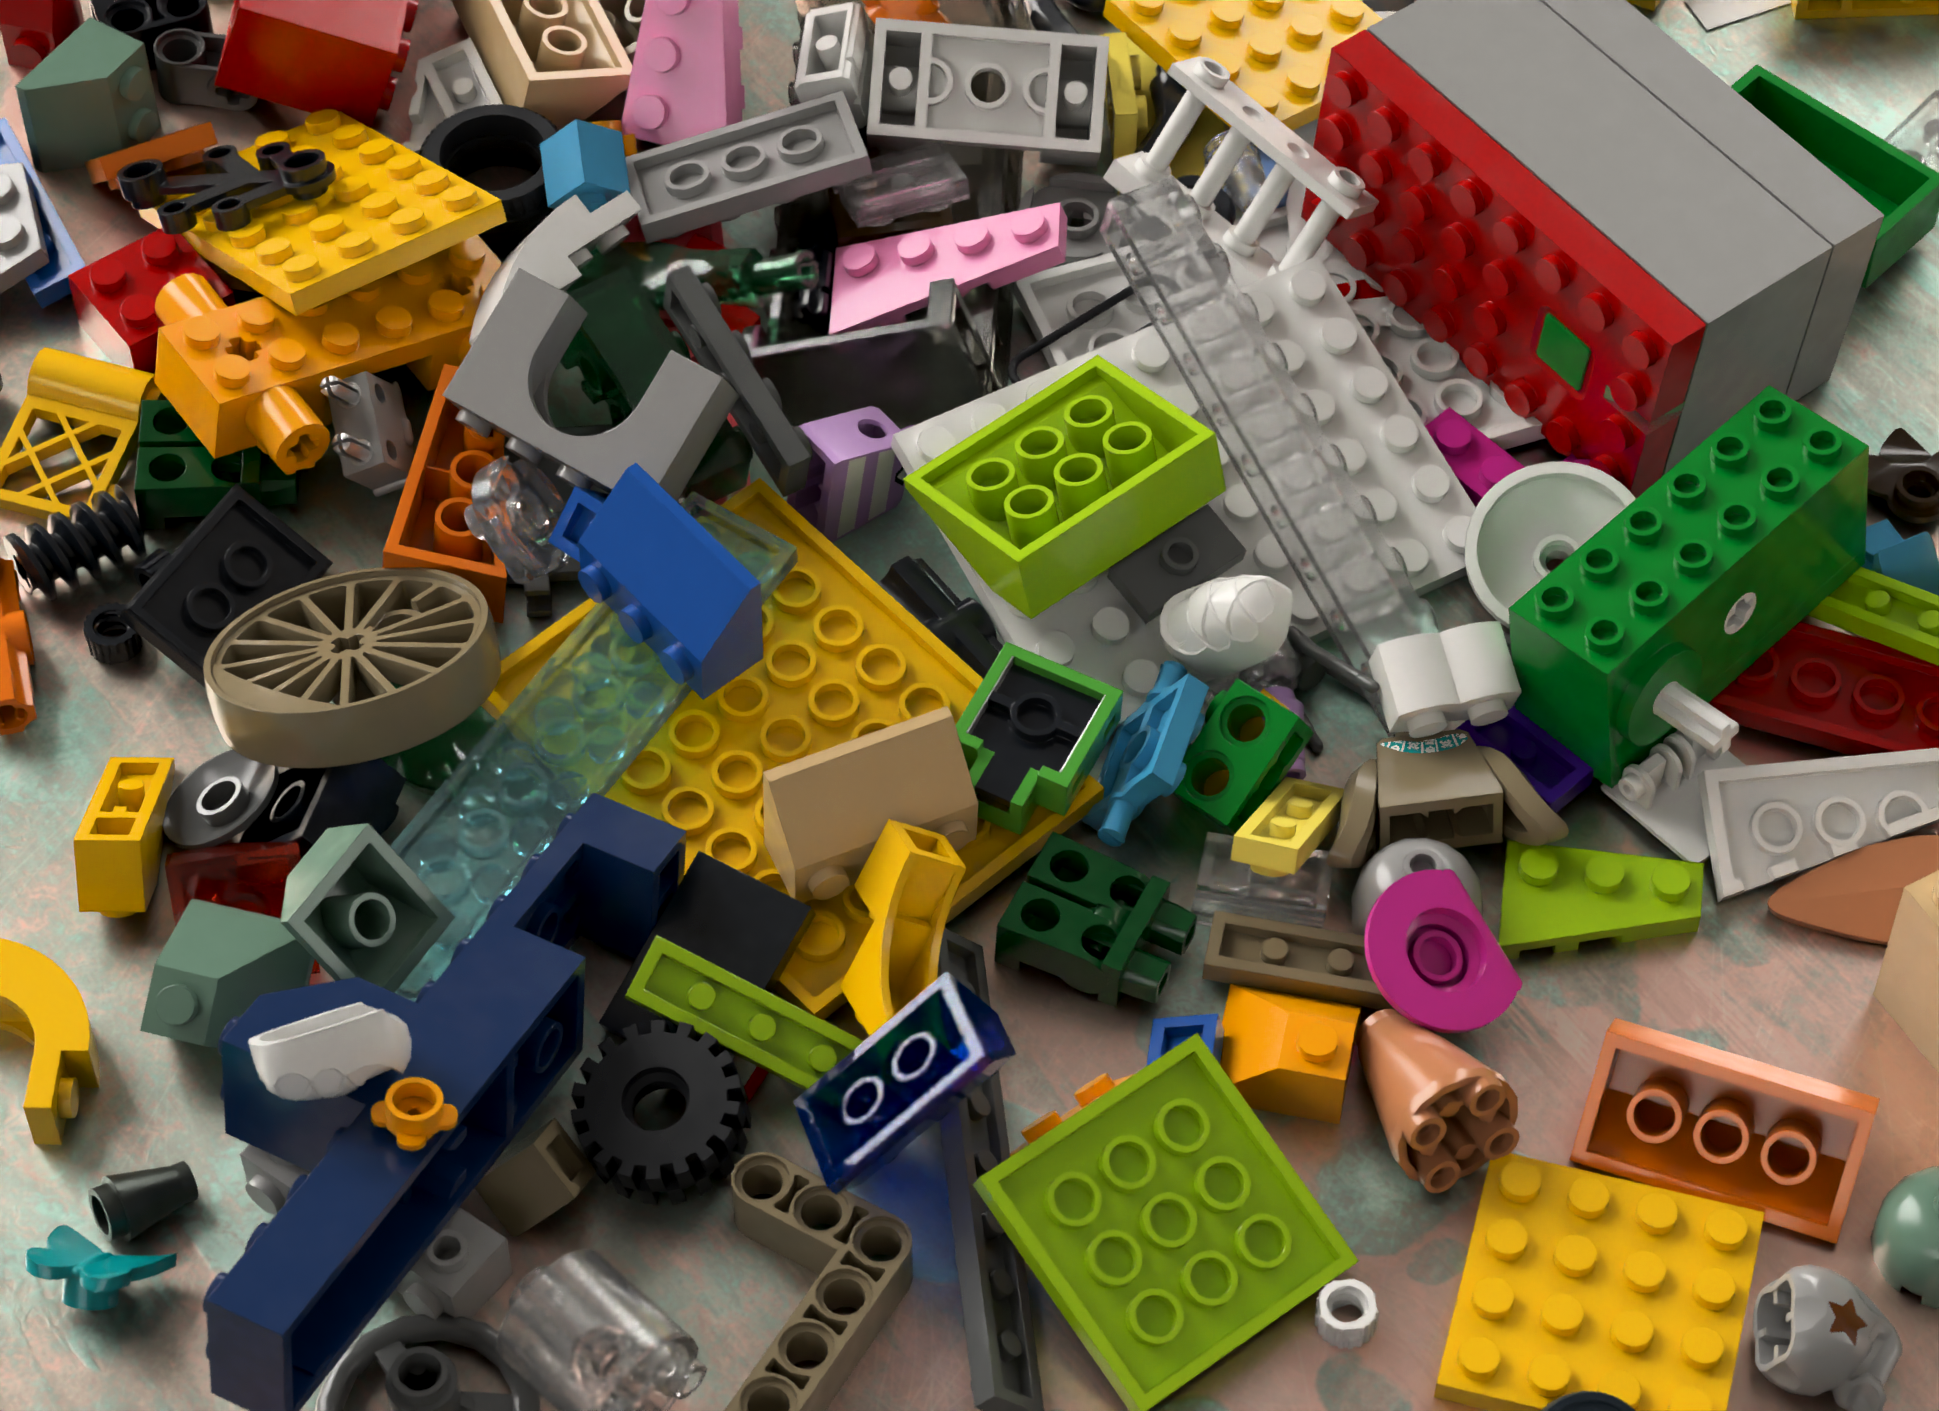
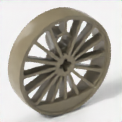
(346, 643)

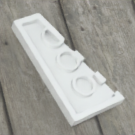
(1804, 813)

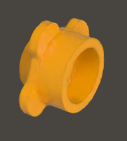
(414, 1112)

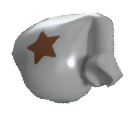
(1824, 1336)

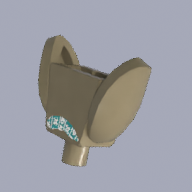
(1441, 792)

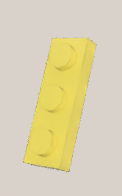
(1287, 827)

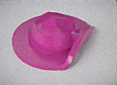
(1437, 955)

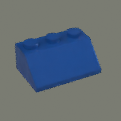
(672, 584)

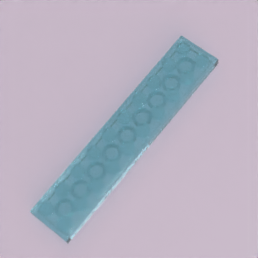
(554, 748)

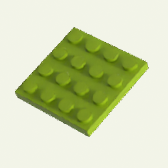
(1165, 1224)

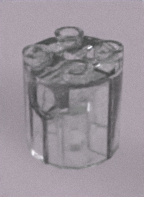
(595, 1340)

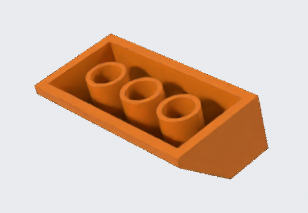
(1724, 1128)

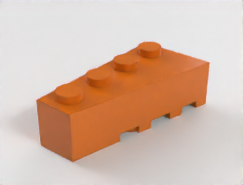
(430, 516)

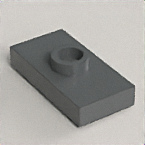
(1175, 561)

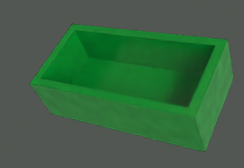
(1871, 166)

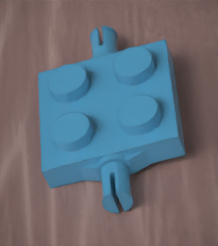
(1148, 752)

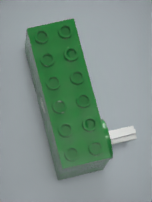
(1691, 586)

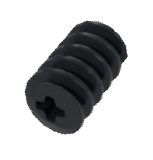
(76, 542)

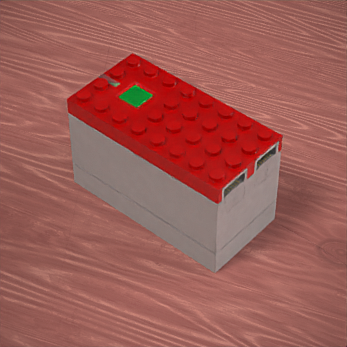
(1591, 221)

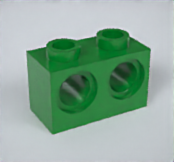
(1252, 765)

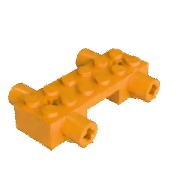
(257, 369)

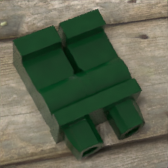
(184, 480)
(1093, 923)

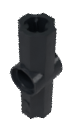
(957, 623)

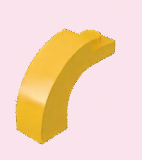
(50, 1014)

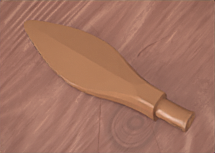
(1858, 891)

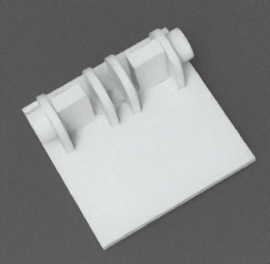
(1666, 793)

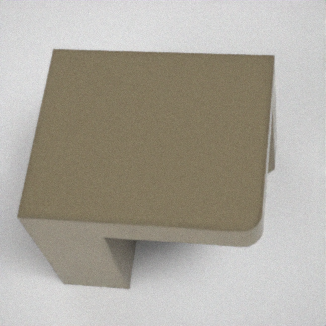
(535, 1178)

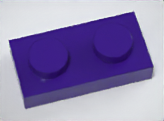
(1547, 764)

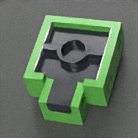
(1034, 735)

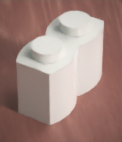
(1445, 678)

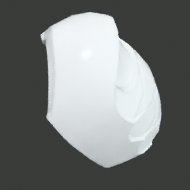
(1226, 623)
(330, 1052)

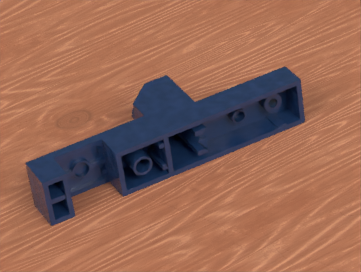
(493, 1041)

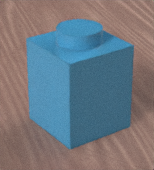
(586, 163)

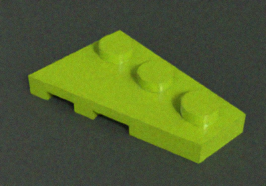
(1585, 895)

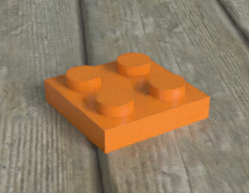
(173, 150)

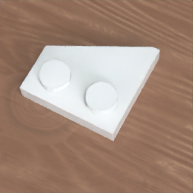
(445, 86)

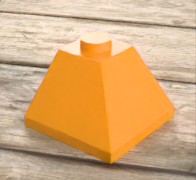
(1289, 1051)

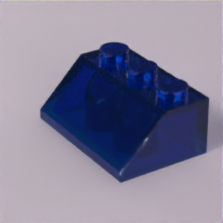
(901, 1081)

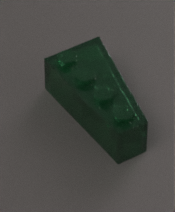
(619, 357)

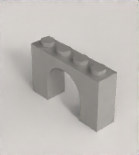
(507, 386)

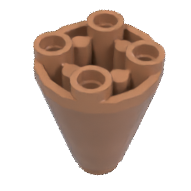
(1435, 1101)

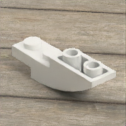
(560, 248)

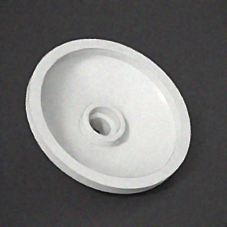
(1531, 520)

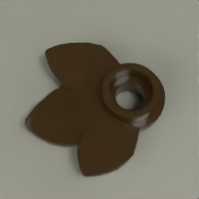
(1906, 478)

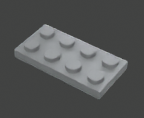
(746, 166)

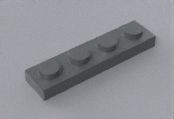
(725, 352)

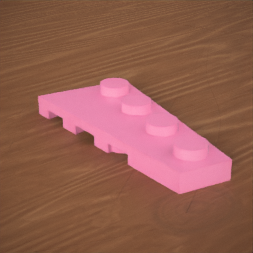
(892, 275)

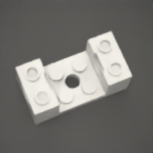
(1048, 101)

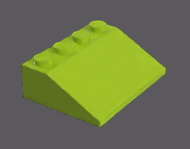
(1069, 484)

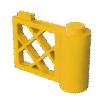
(79, 394)

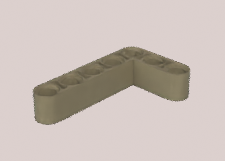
(844, 1279)

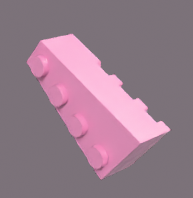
(685, 70)

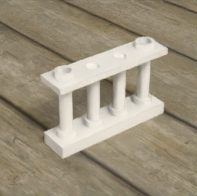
(1209, 85)

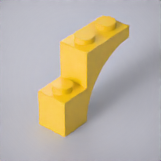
(908, 896)

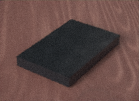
(217, 575)
(726, 922)

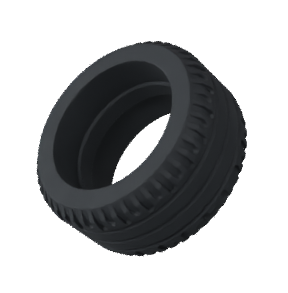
(491, 138)

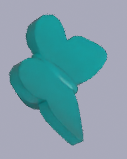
(88, 1274)

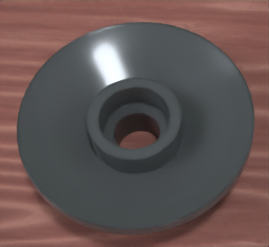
(219, 800)

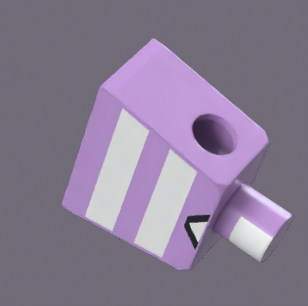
(851, 472)

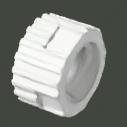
(1340, 1294)

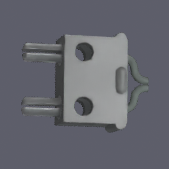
(370, 431)

